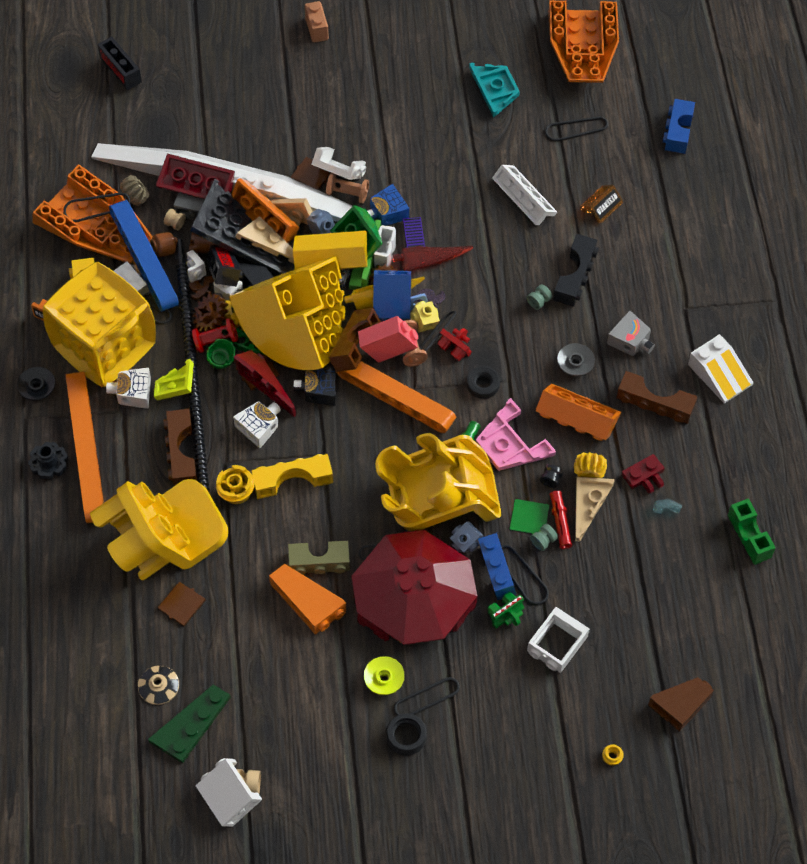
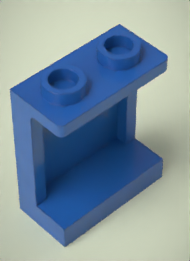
(392, 294)

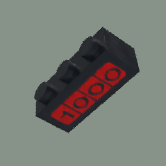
(119, 63)
(223, 266)

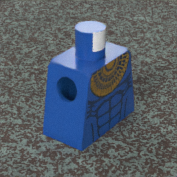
(388, 206)

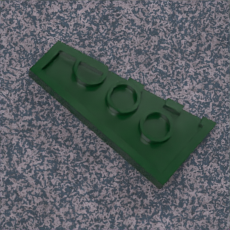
(187, 728)

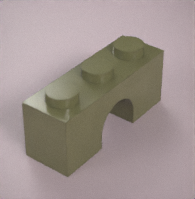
(334, 560)

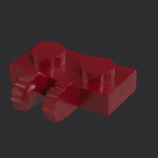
(644, 471)

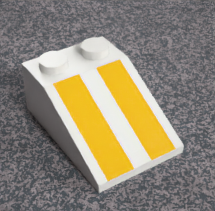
(720, 368)

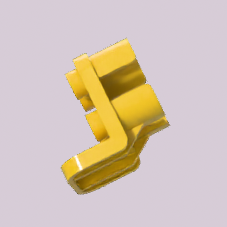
(438, 482)
(161, 528)

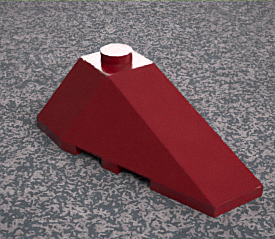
(256, 371)

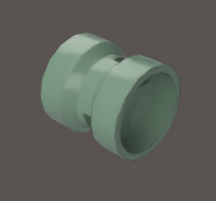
(537, 298)
(543, 537)

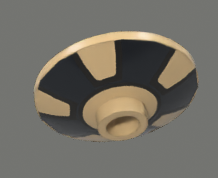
(159, 693)

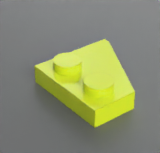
(175, 382)

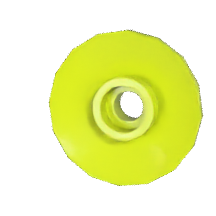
(384, 667)

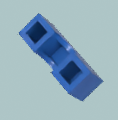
(677, 136)
(496, 565)

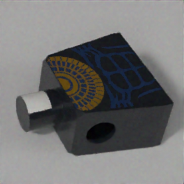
(319, 386)

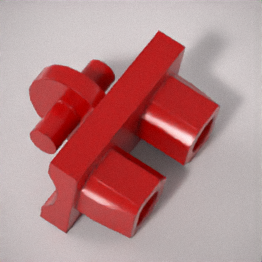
(460, 348)

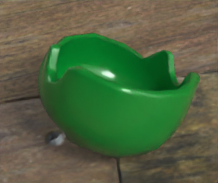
(221, 353)

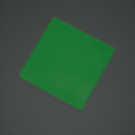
(528, 516)

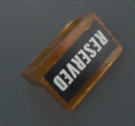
(602, 202)

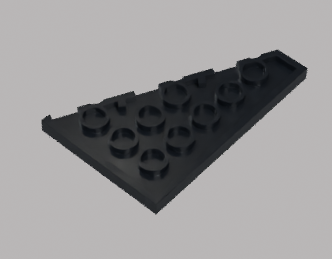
(222, 219)

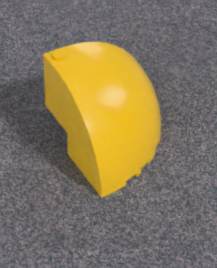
(295, 315)

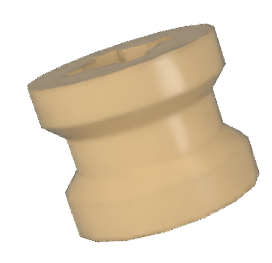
(174, 219)

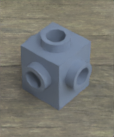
(472, 535)

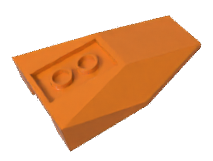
(584, 39)
(94, 234)

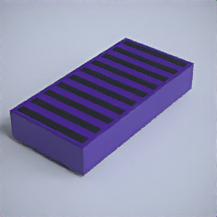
(413, 232)

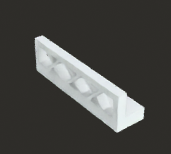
(523, 194)

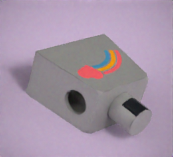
(630, 335)

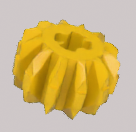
(590, 465)

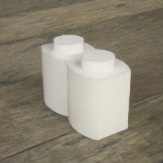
(384, 253)

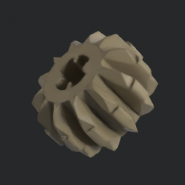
(135, 190)

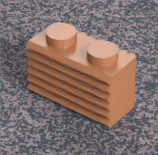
(316, 21)

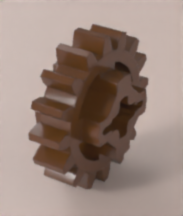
(210, 312)

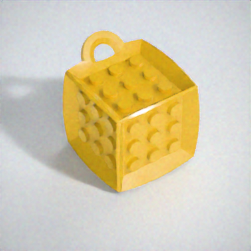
(99, 323)

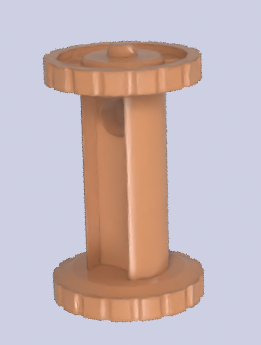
(347, 187)
(416, 356)

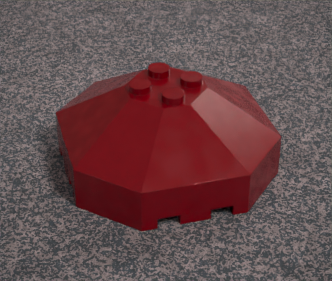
(413, 588)

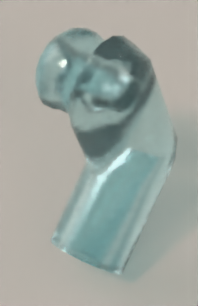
(669, 504)

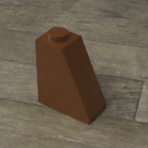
(681, 702)

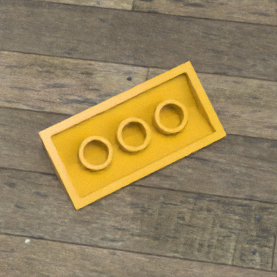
(348, 248)

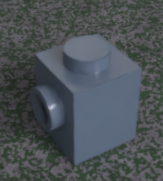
(320, 222)

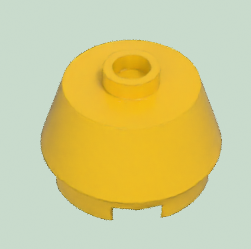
(235, 484)

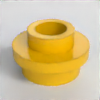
(612, 749)

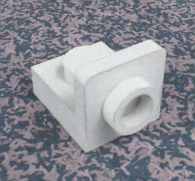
(196, 266)

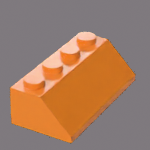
(258, 205)
(577, 412)

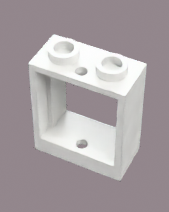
(569, 625)

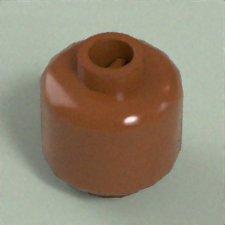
(164, 244)

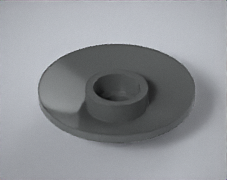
(576, 353)

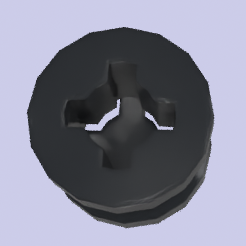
(551, 476)

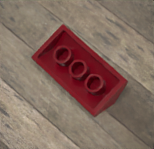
(192, 176)

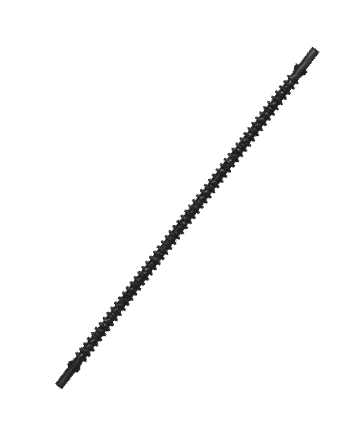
(189, 346)

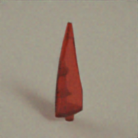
(421, 257)

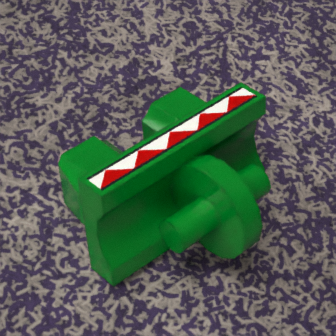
(509, 612)

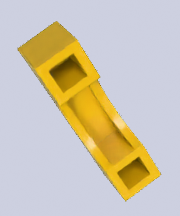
(314, 469)

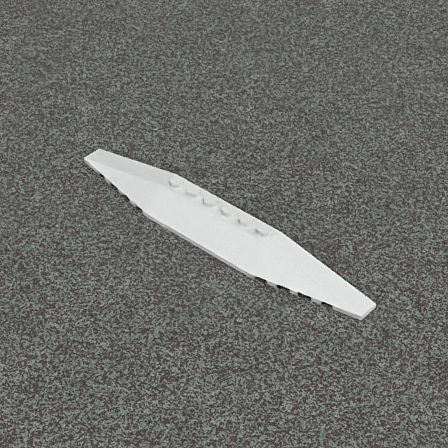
(268, 183)

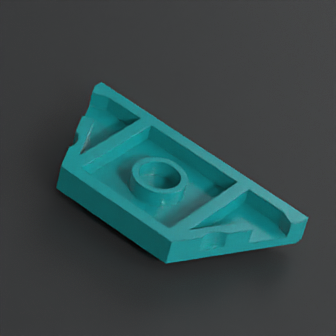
(495, 85)

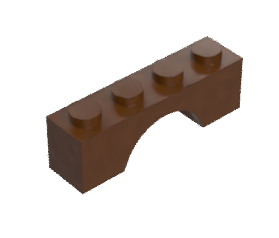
(345, 353)
(678, 406)
(179, 428)

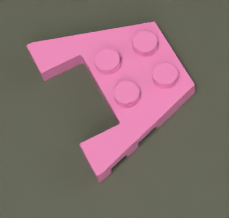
(503, 444)

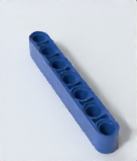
(143, 255)

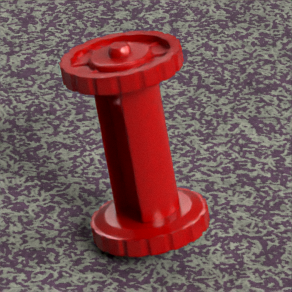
(208, 337)

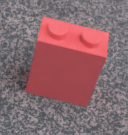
(388, 339)

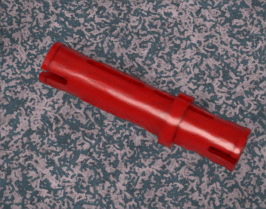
(559, 512)

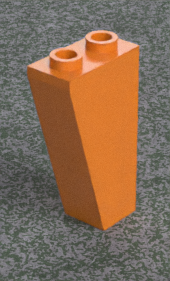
(308, 599)

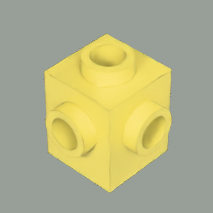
(425, 315)

